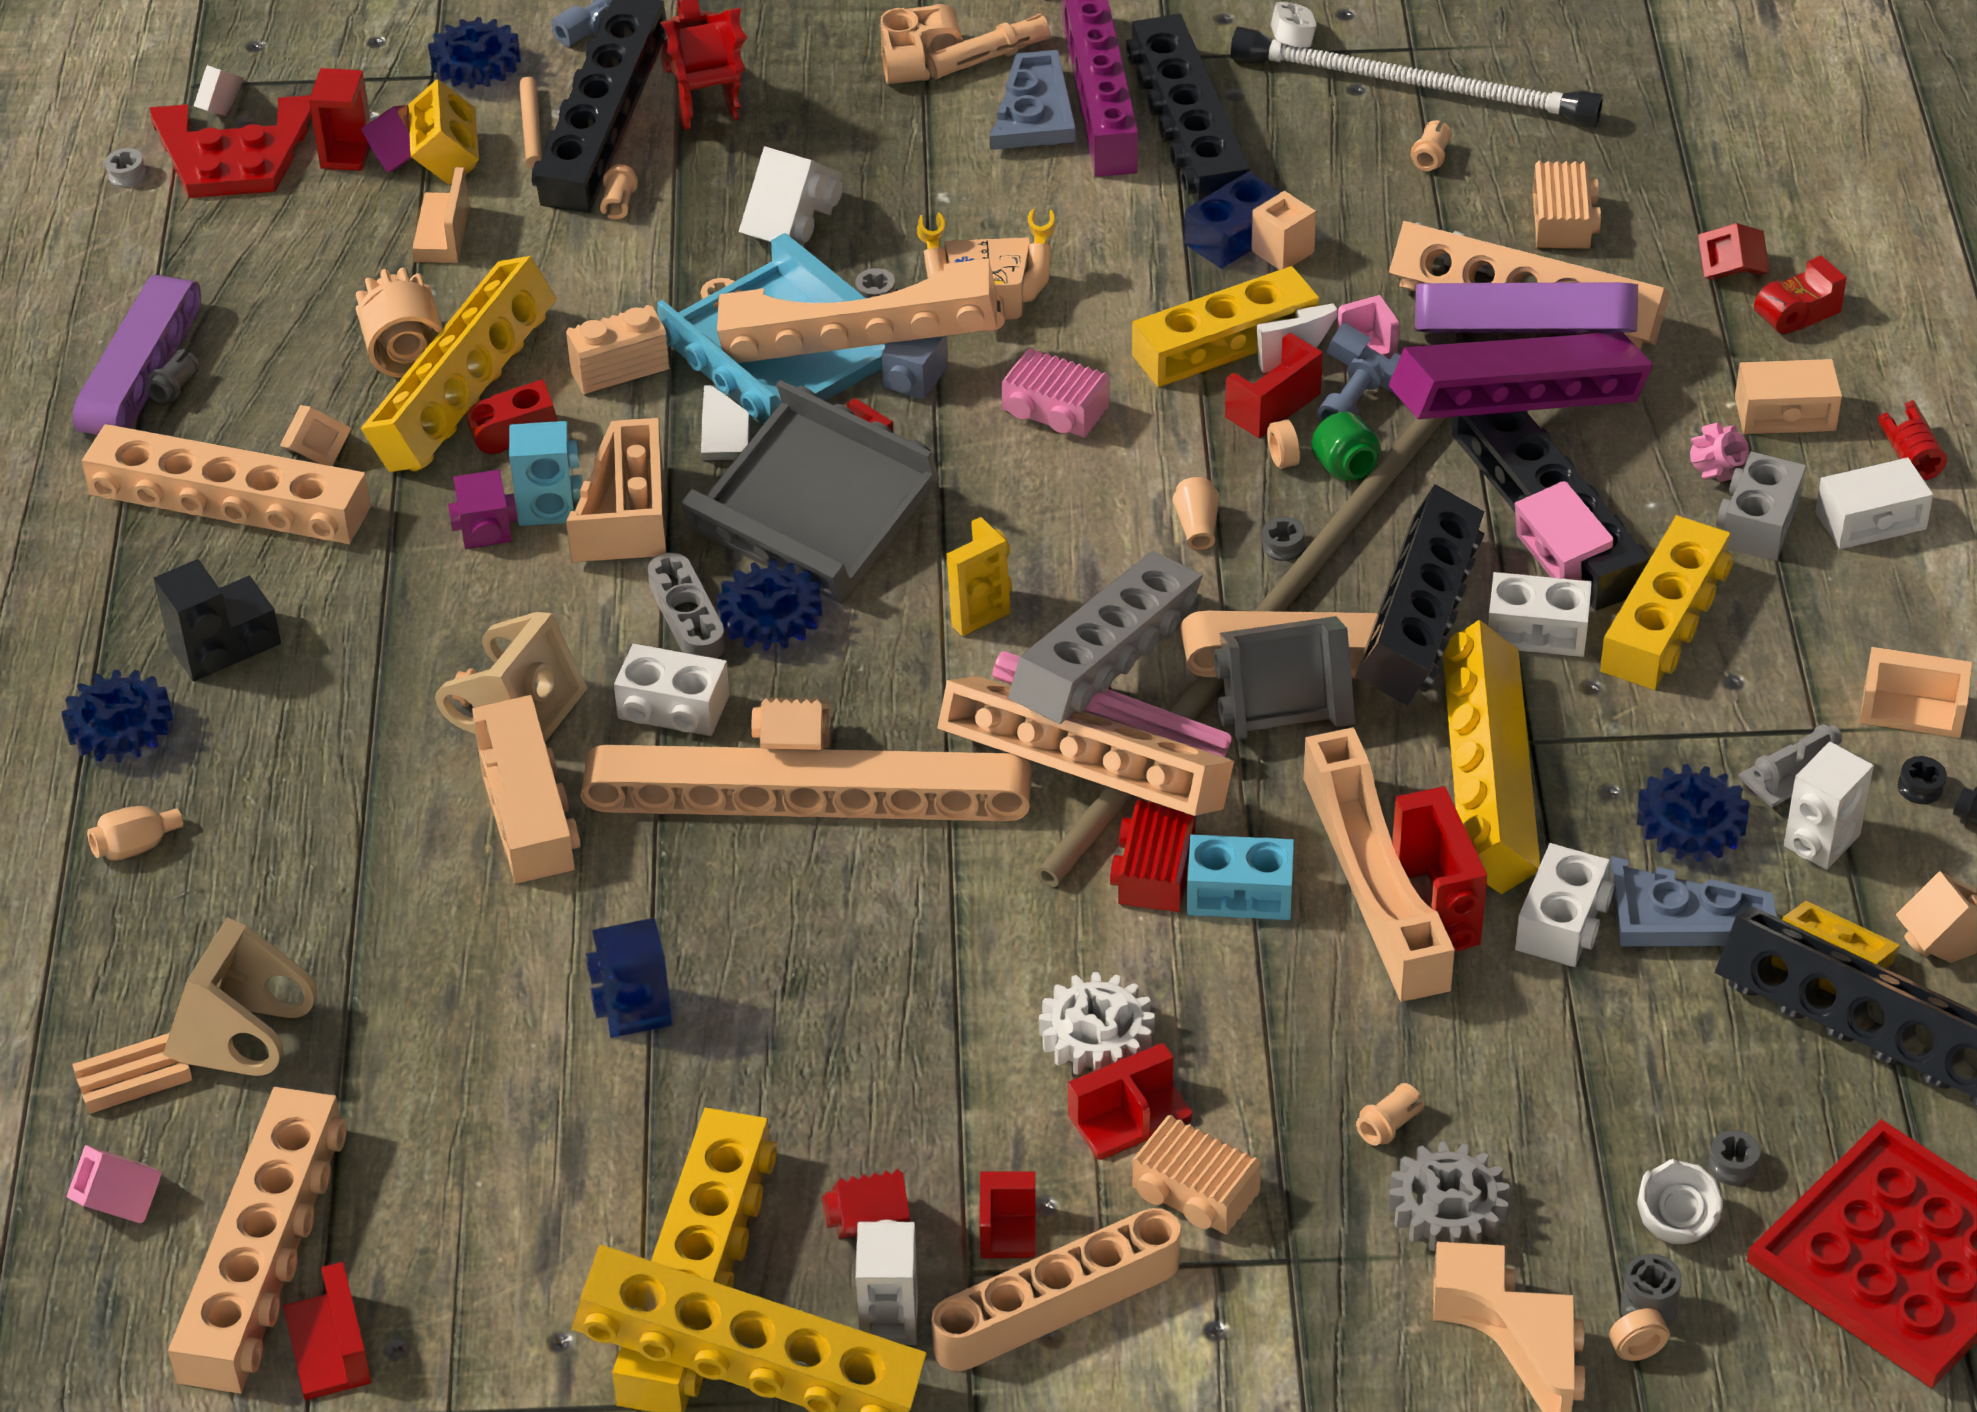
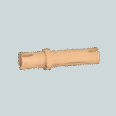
(1002, 41)

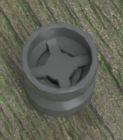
(1652, 1284)

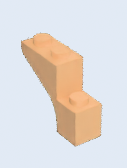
(1530, 1328)

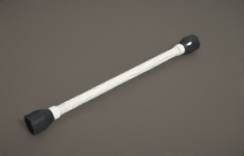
(1577, 106)

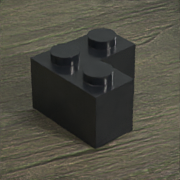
(213, 624)

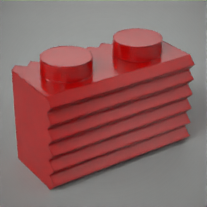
(1154, 857)
(865, 1201)

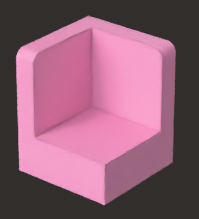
(1375, 320)
(114, 1184)

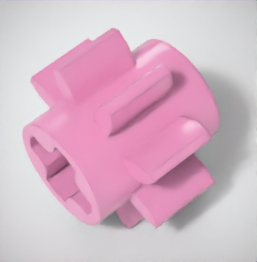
(1719, 451)

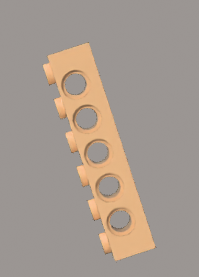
(1421, 245)
(227, 483)
(1089, 747)
(257, 1241)

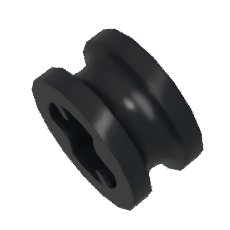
(1926, 770)

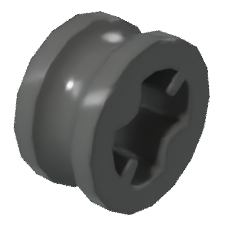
(1283, 527)
(1735, 1143)

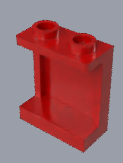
(1435, 843)

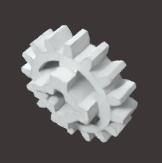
(1095, 1023)

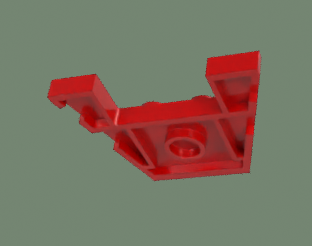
(232, 159)

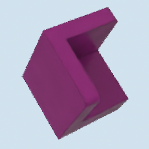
(390, 137)

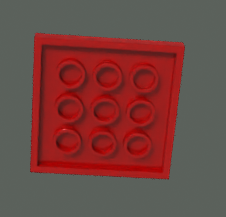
(1885, 1251)

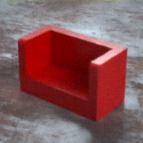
(338, 114)
(1279, 391)

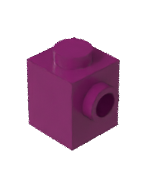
(482, 509)

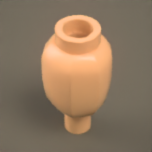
(131, 831)

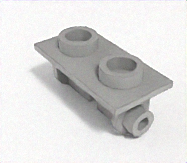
(1775, 774)

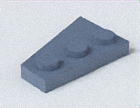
(1034, 105)
(1675, 911)

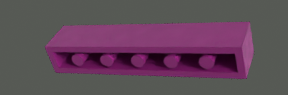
(1519, 375)

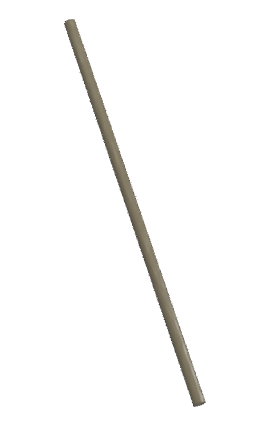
(1278, 600)

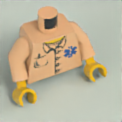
(1016, 264)

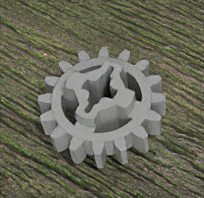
(1448, 1196)

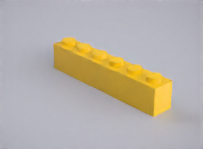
(1491, 753)

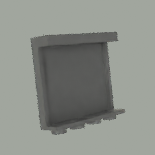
(816, 492)

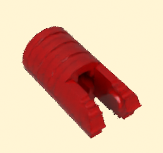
(1915, 441)

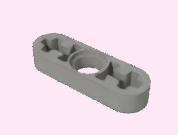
(688, 590)

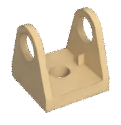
(535, 655)
(222, 992)

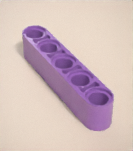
(1526, 307)
(141, 344)

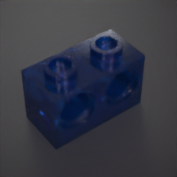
(1222, 222)

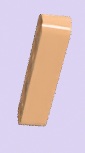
(1202, 629)
(1056, 1289)

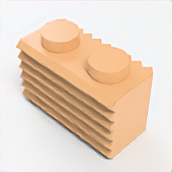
(1564, 205)
(617, 349)
(792, 723)
(1196, 1175)

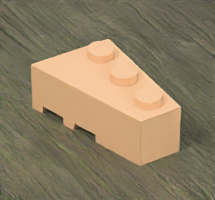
(623, 499)
(524, 791)

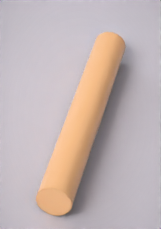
(530, 121)

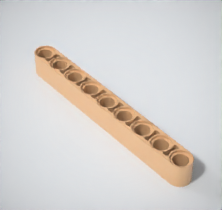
(807, 783)

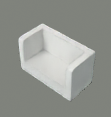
(1873, 503)

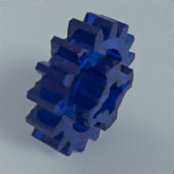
(474, 53)
(769, 605)
(117, 715)
(1692, 812)

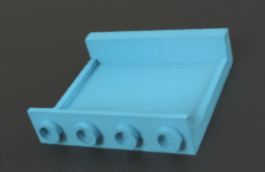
(790, 277)

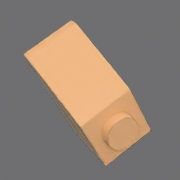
(1942, 919)

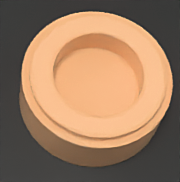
(1283, 444)
(1639, 1334)

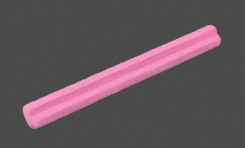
(1137, 714)

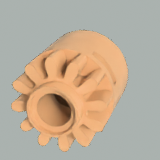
(397, 320)

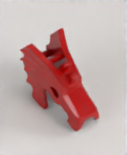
(704, 53)

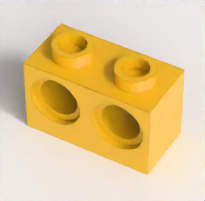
(443, 131)

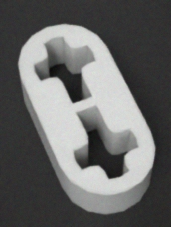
(1293, 24)

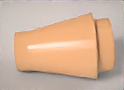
(1197, 509)

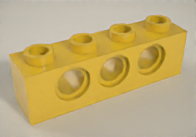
(1216, 326)
(1666, 603)

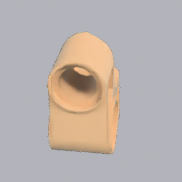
(911, 35)

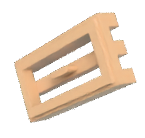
(128, 1065)

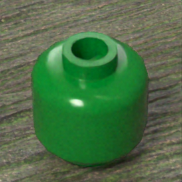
(1346, 446)

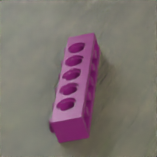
(1101, 87)

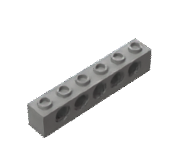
(1105, 637)

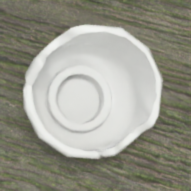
(1679, 1202)

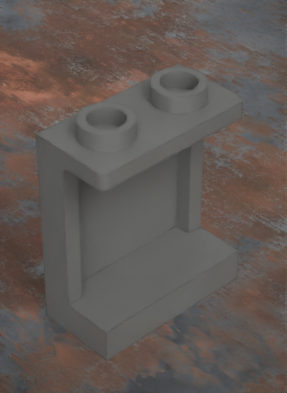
(1285, 675)

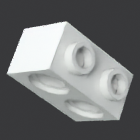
(1540, 613)
(671, 689)
(1828, 805)
(1563, 905)
(887, 1280)

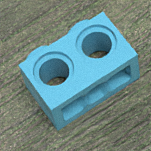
(543, 472)
(1240, 877)

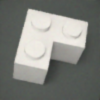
(787, 194)

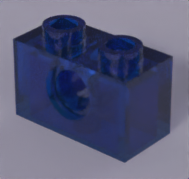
(630, 978)

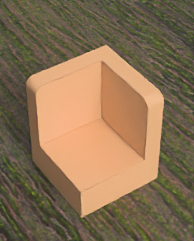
(1283, 231)
(315, 436)

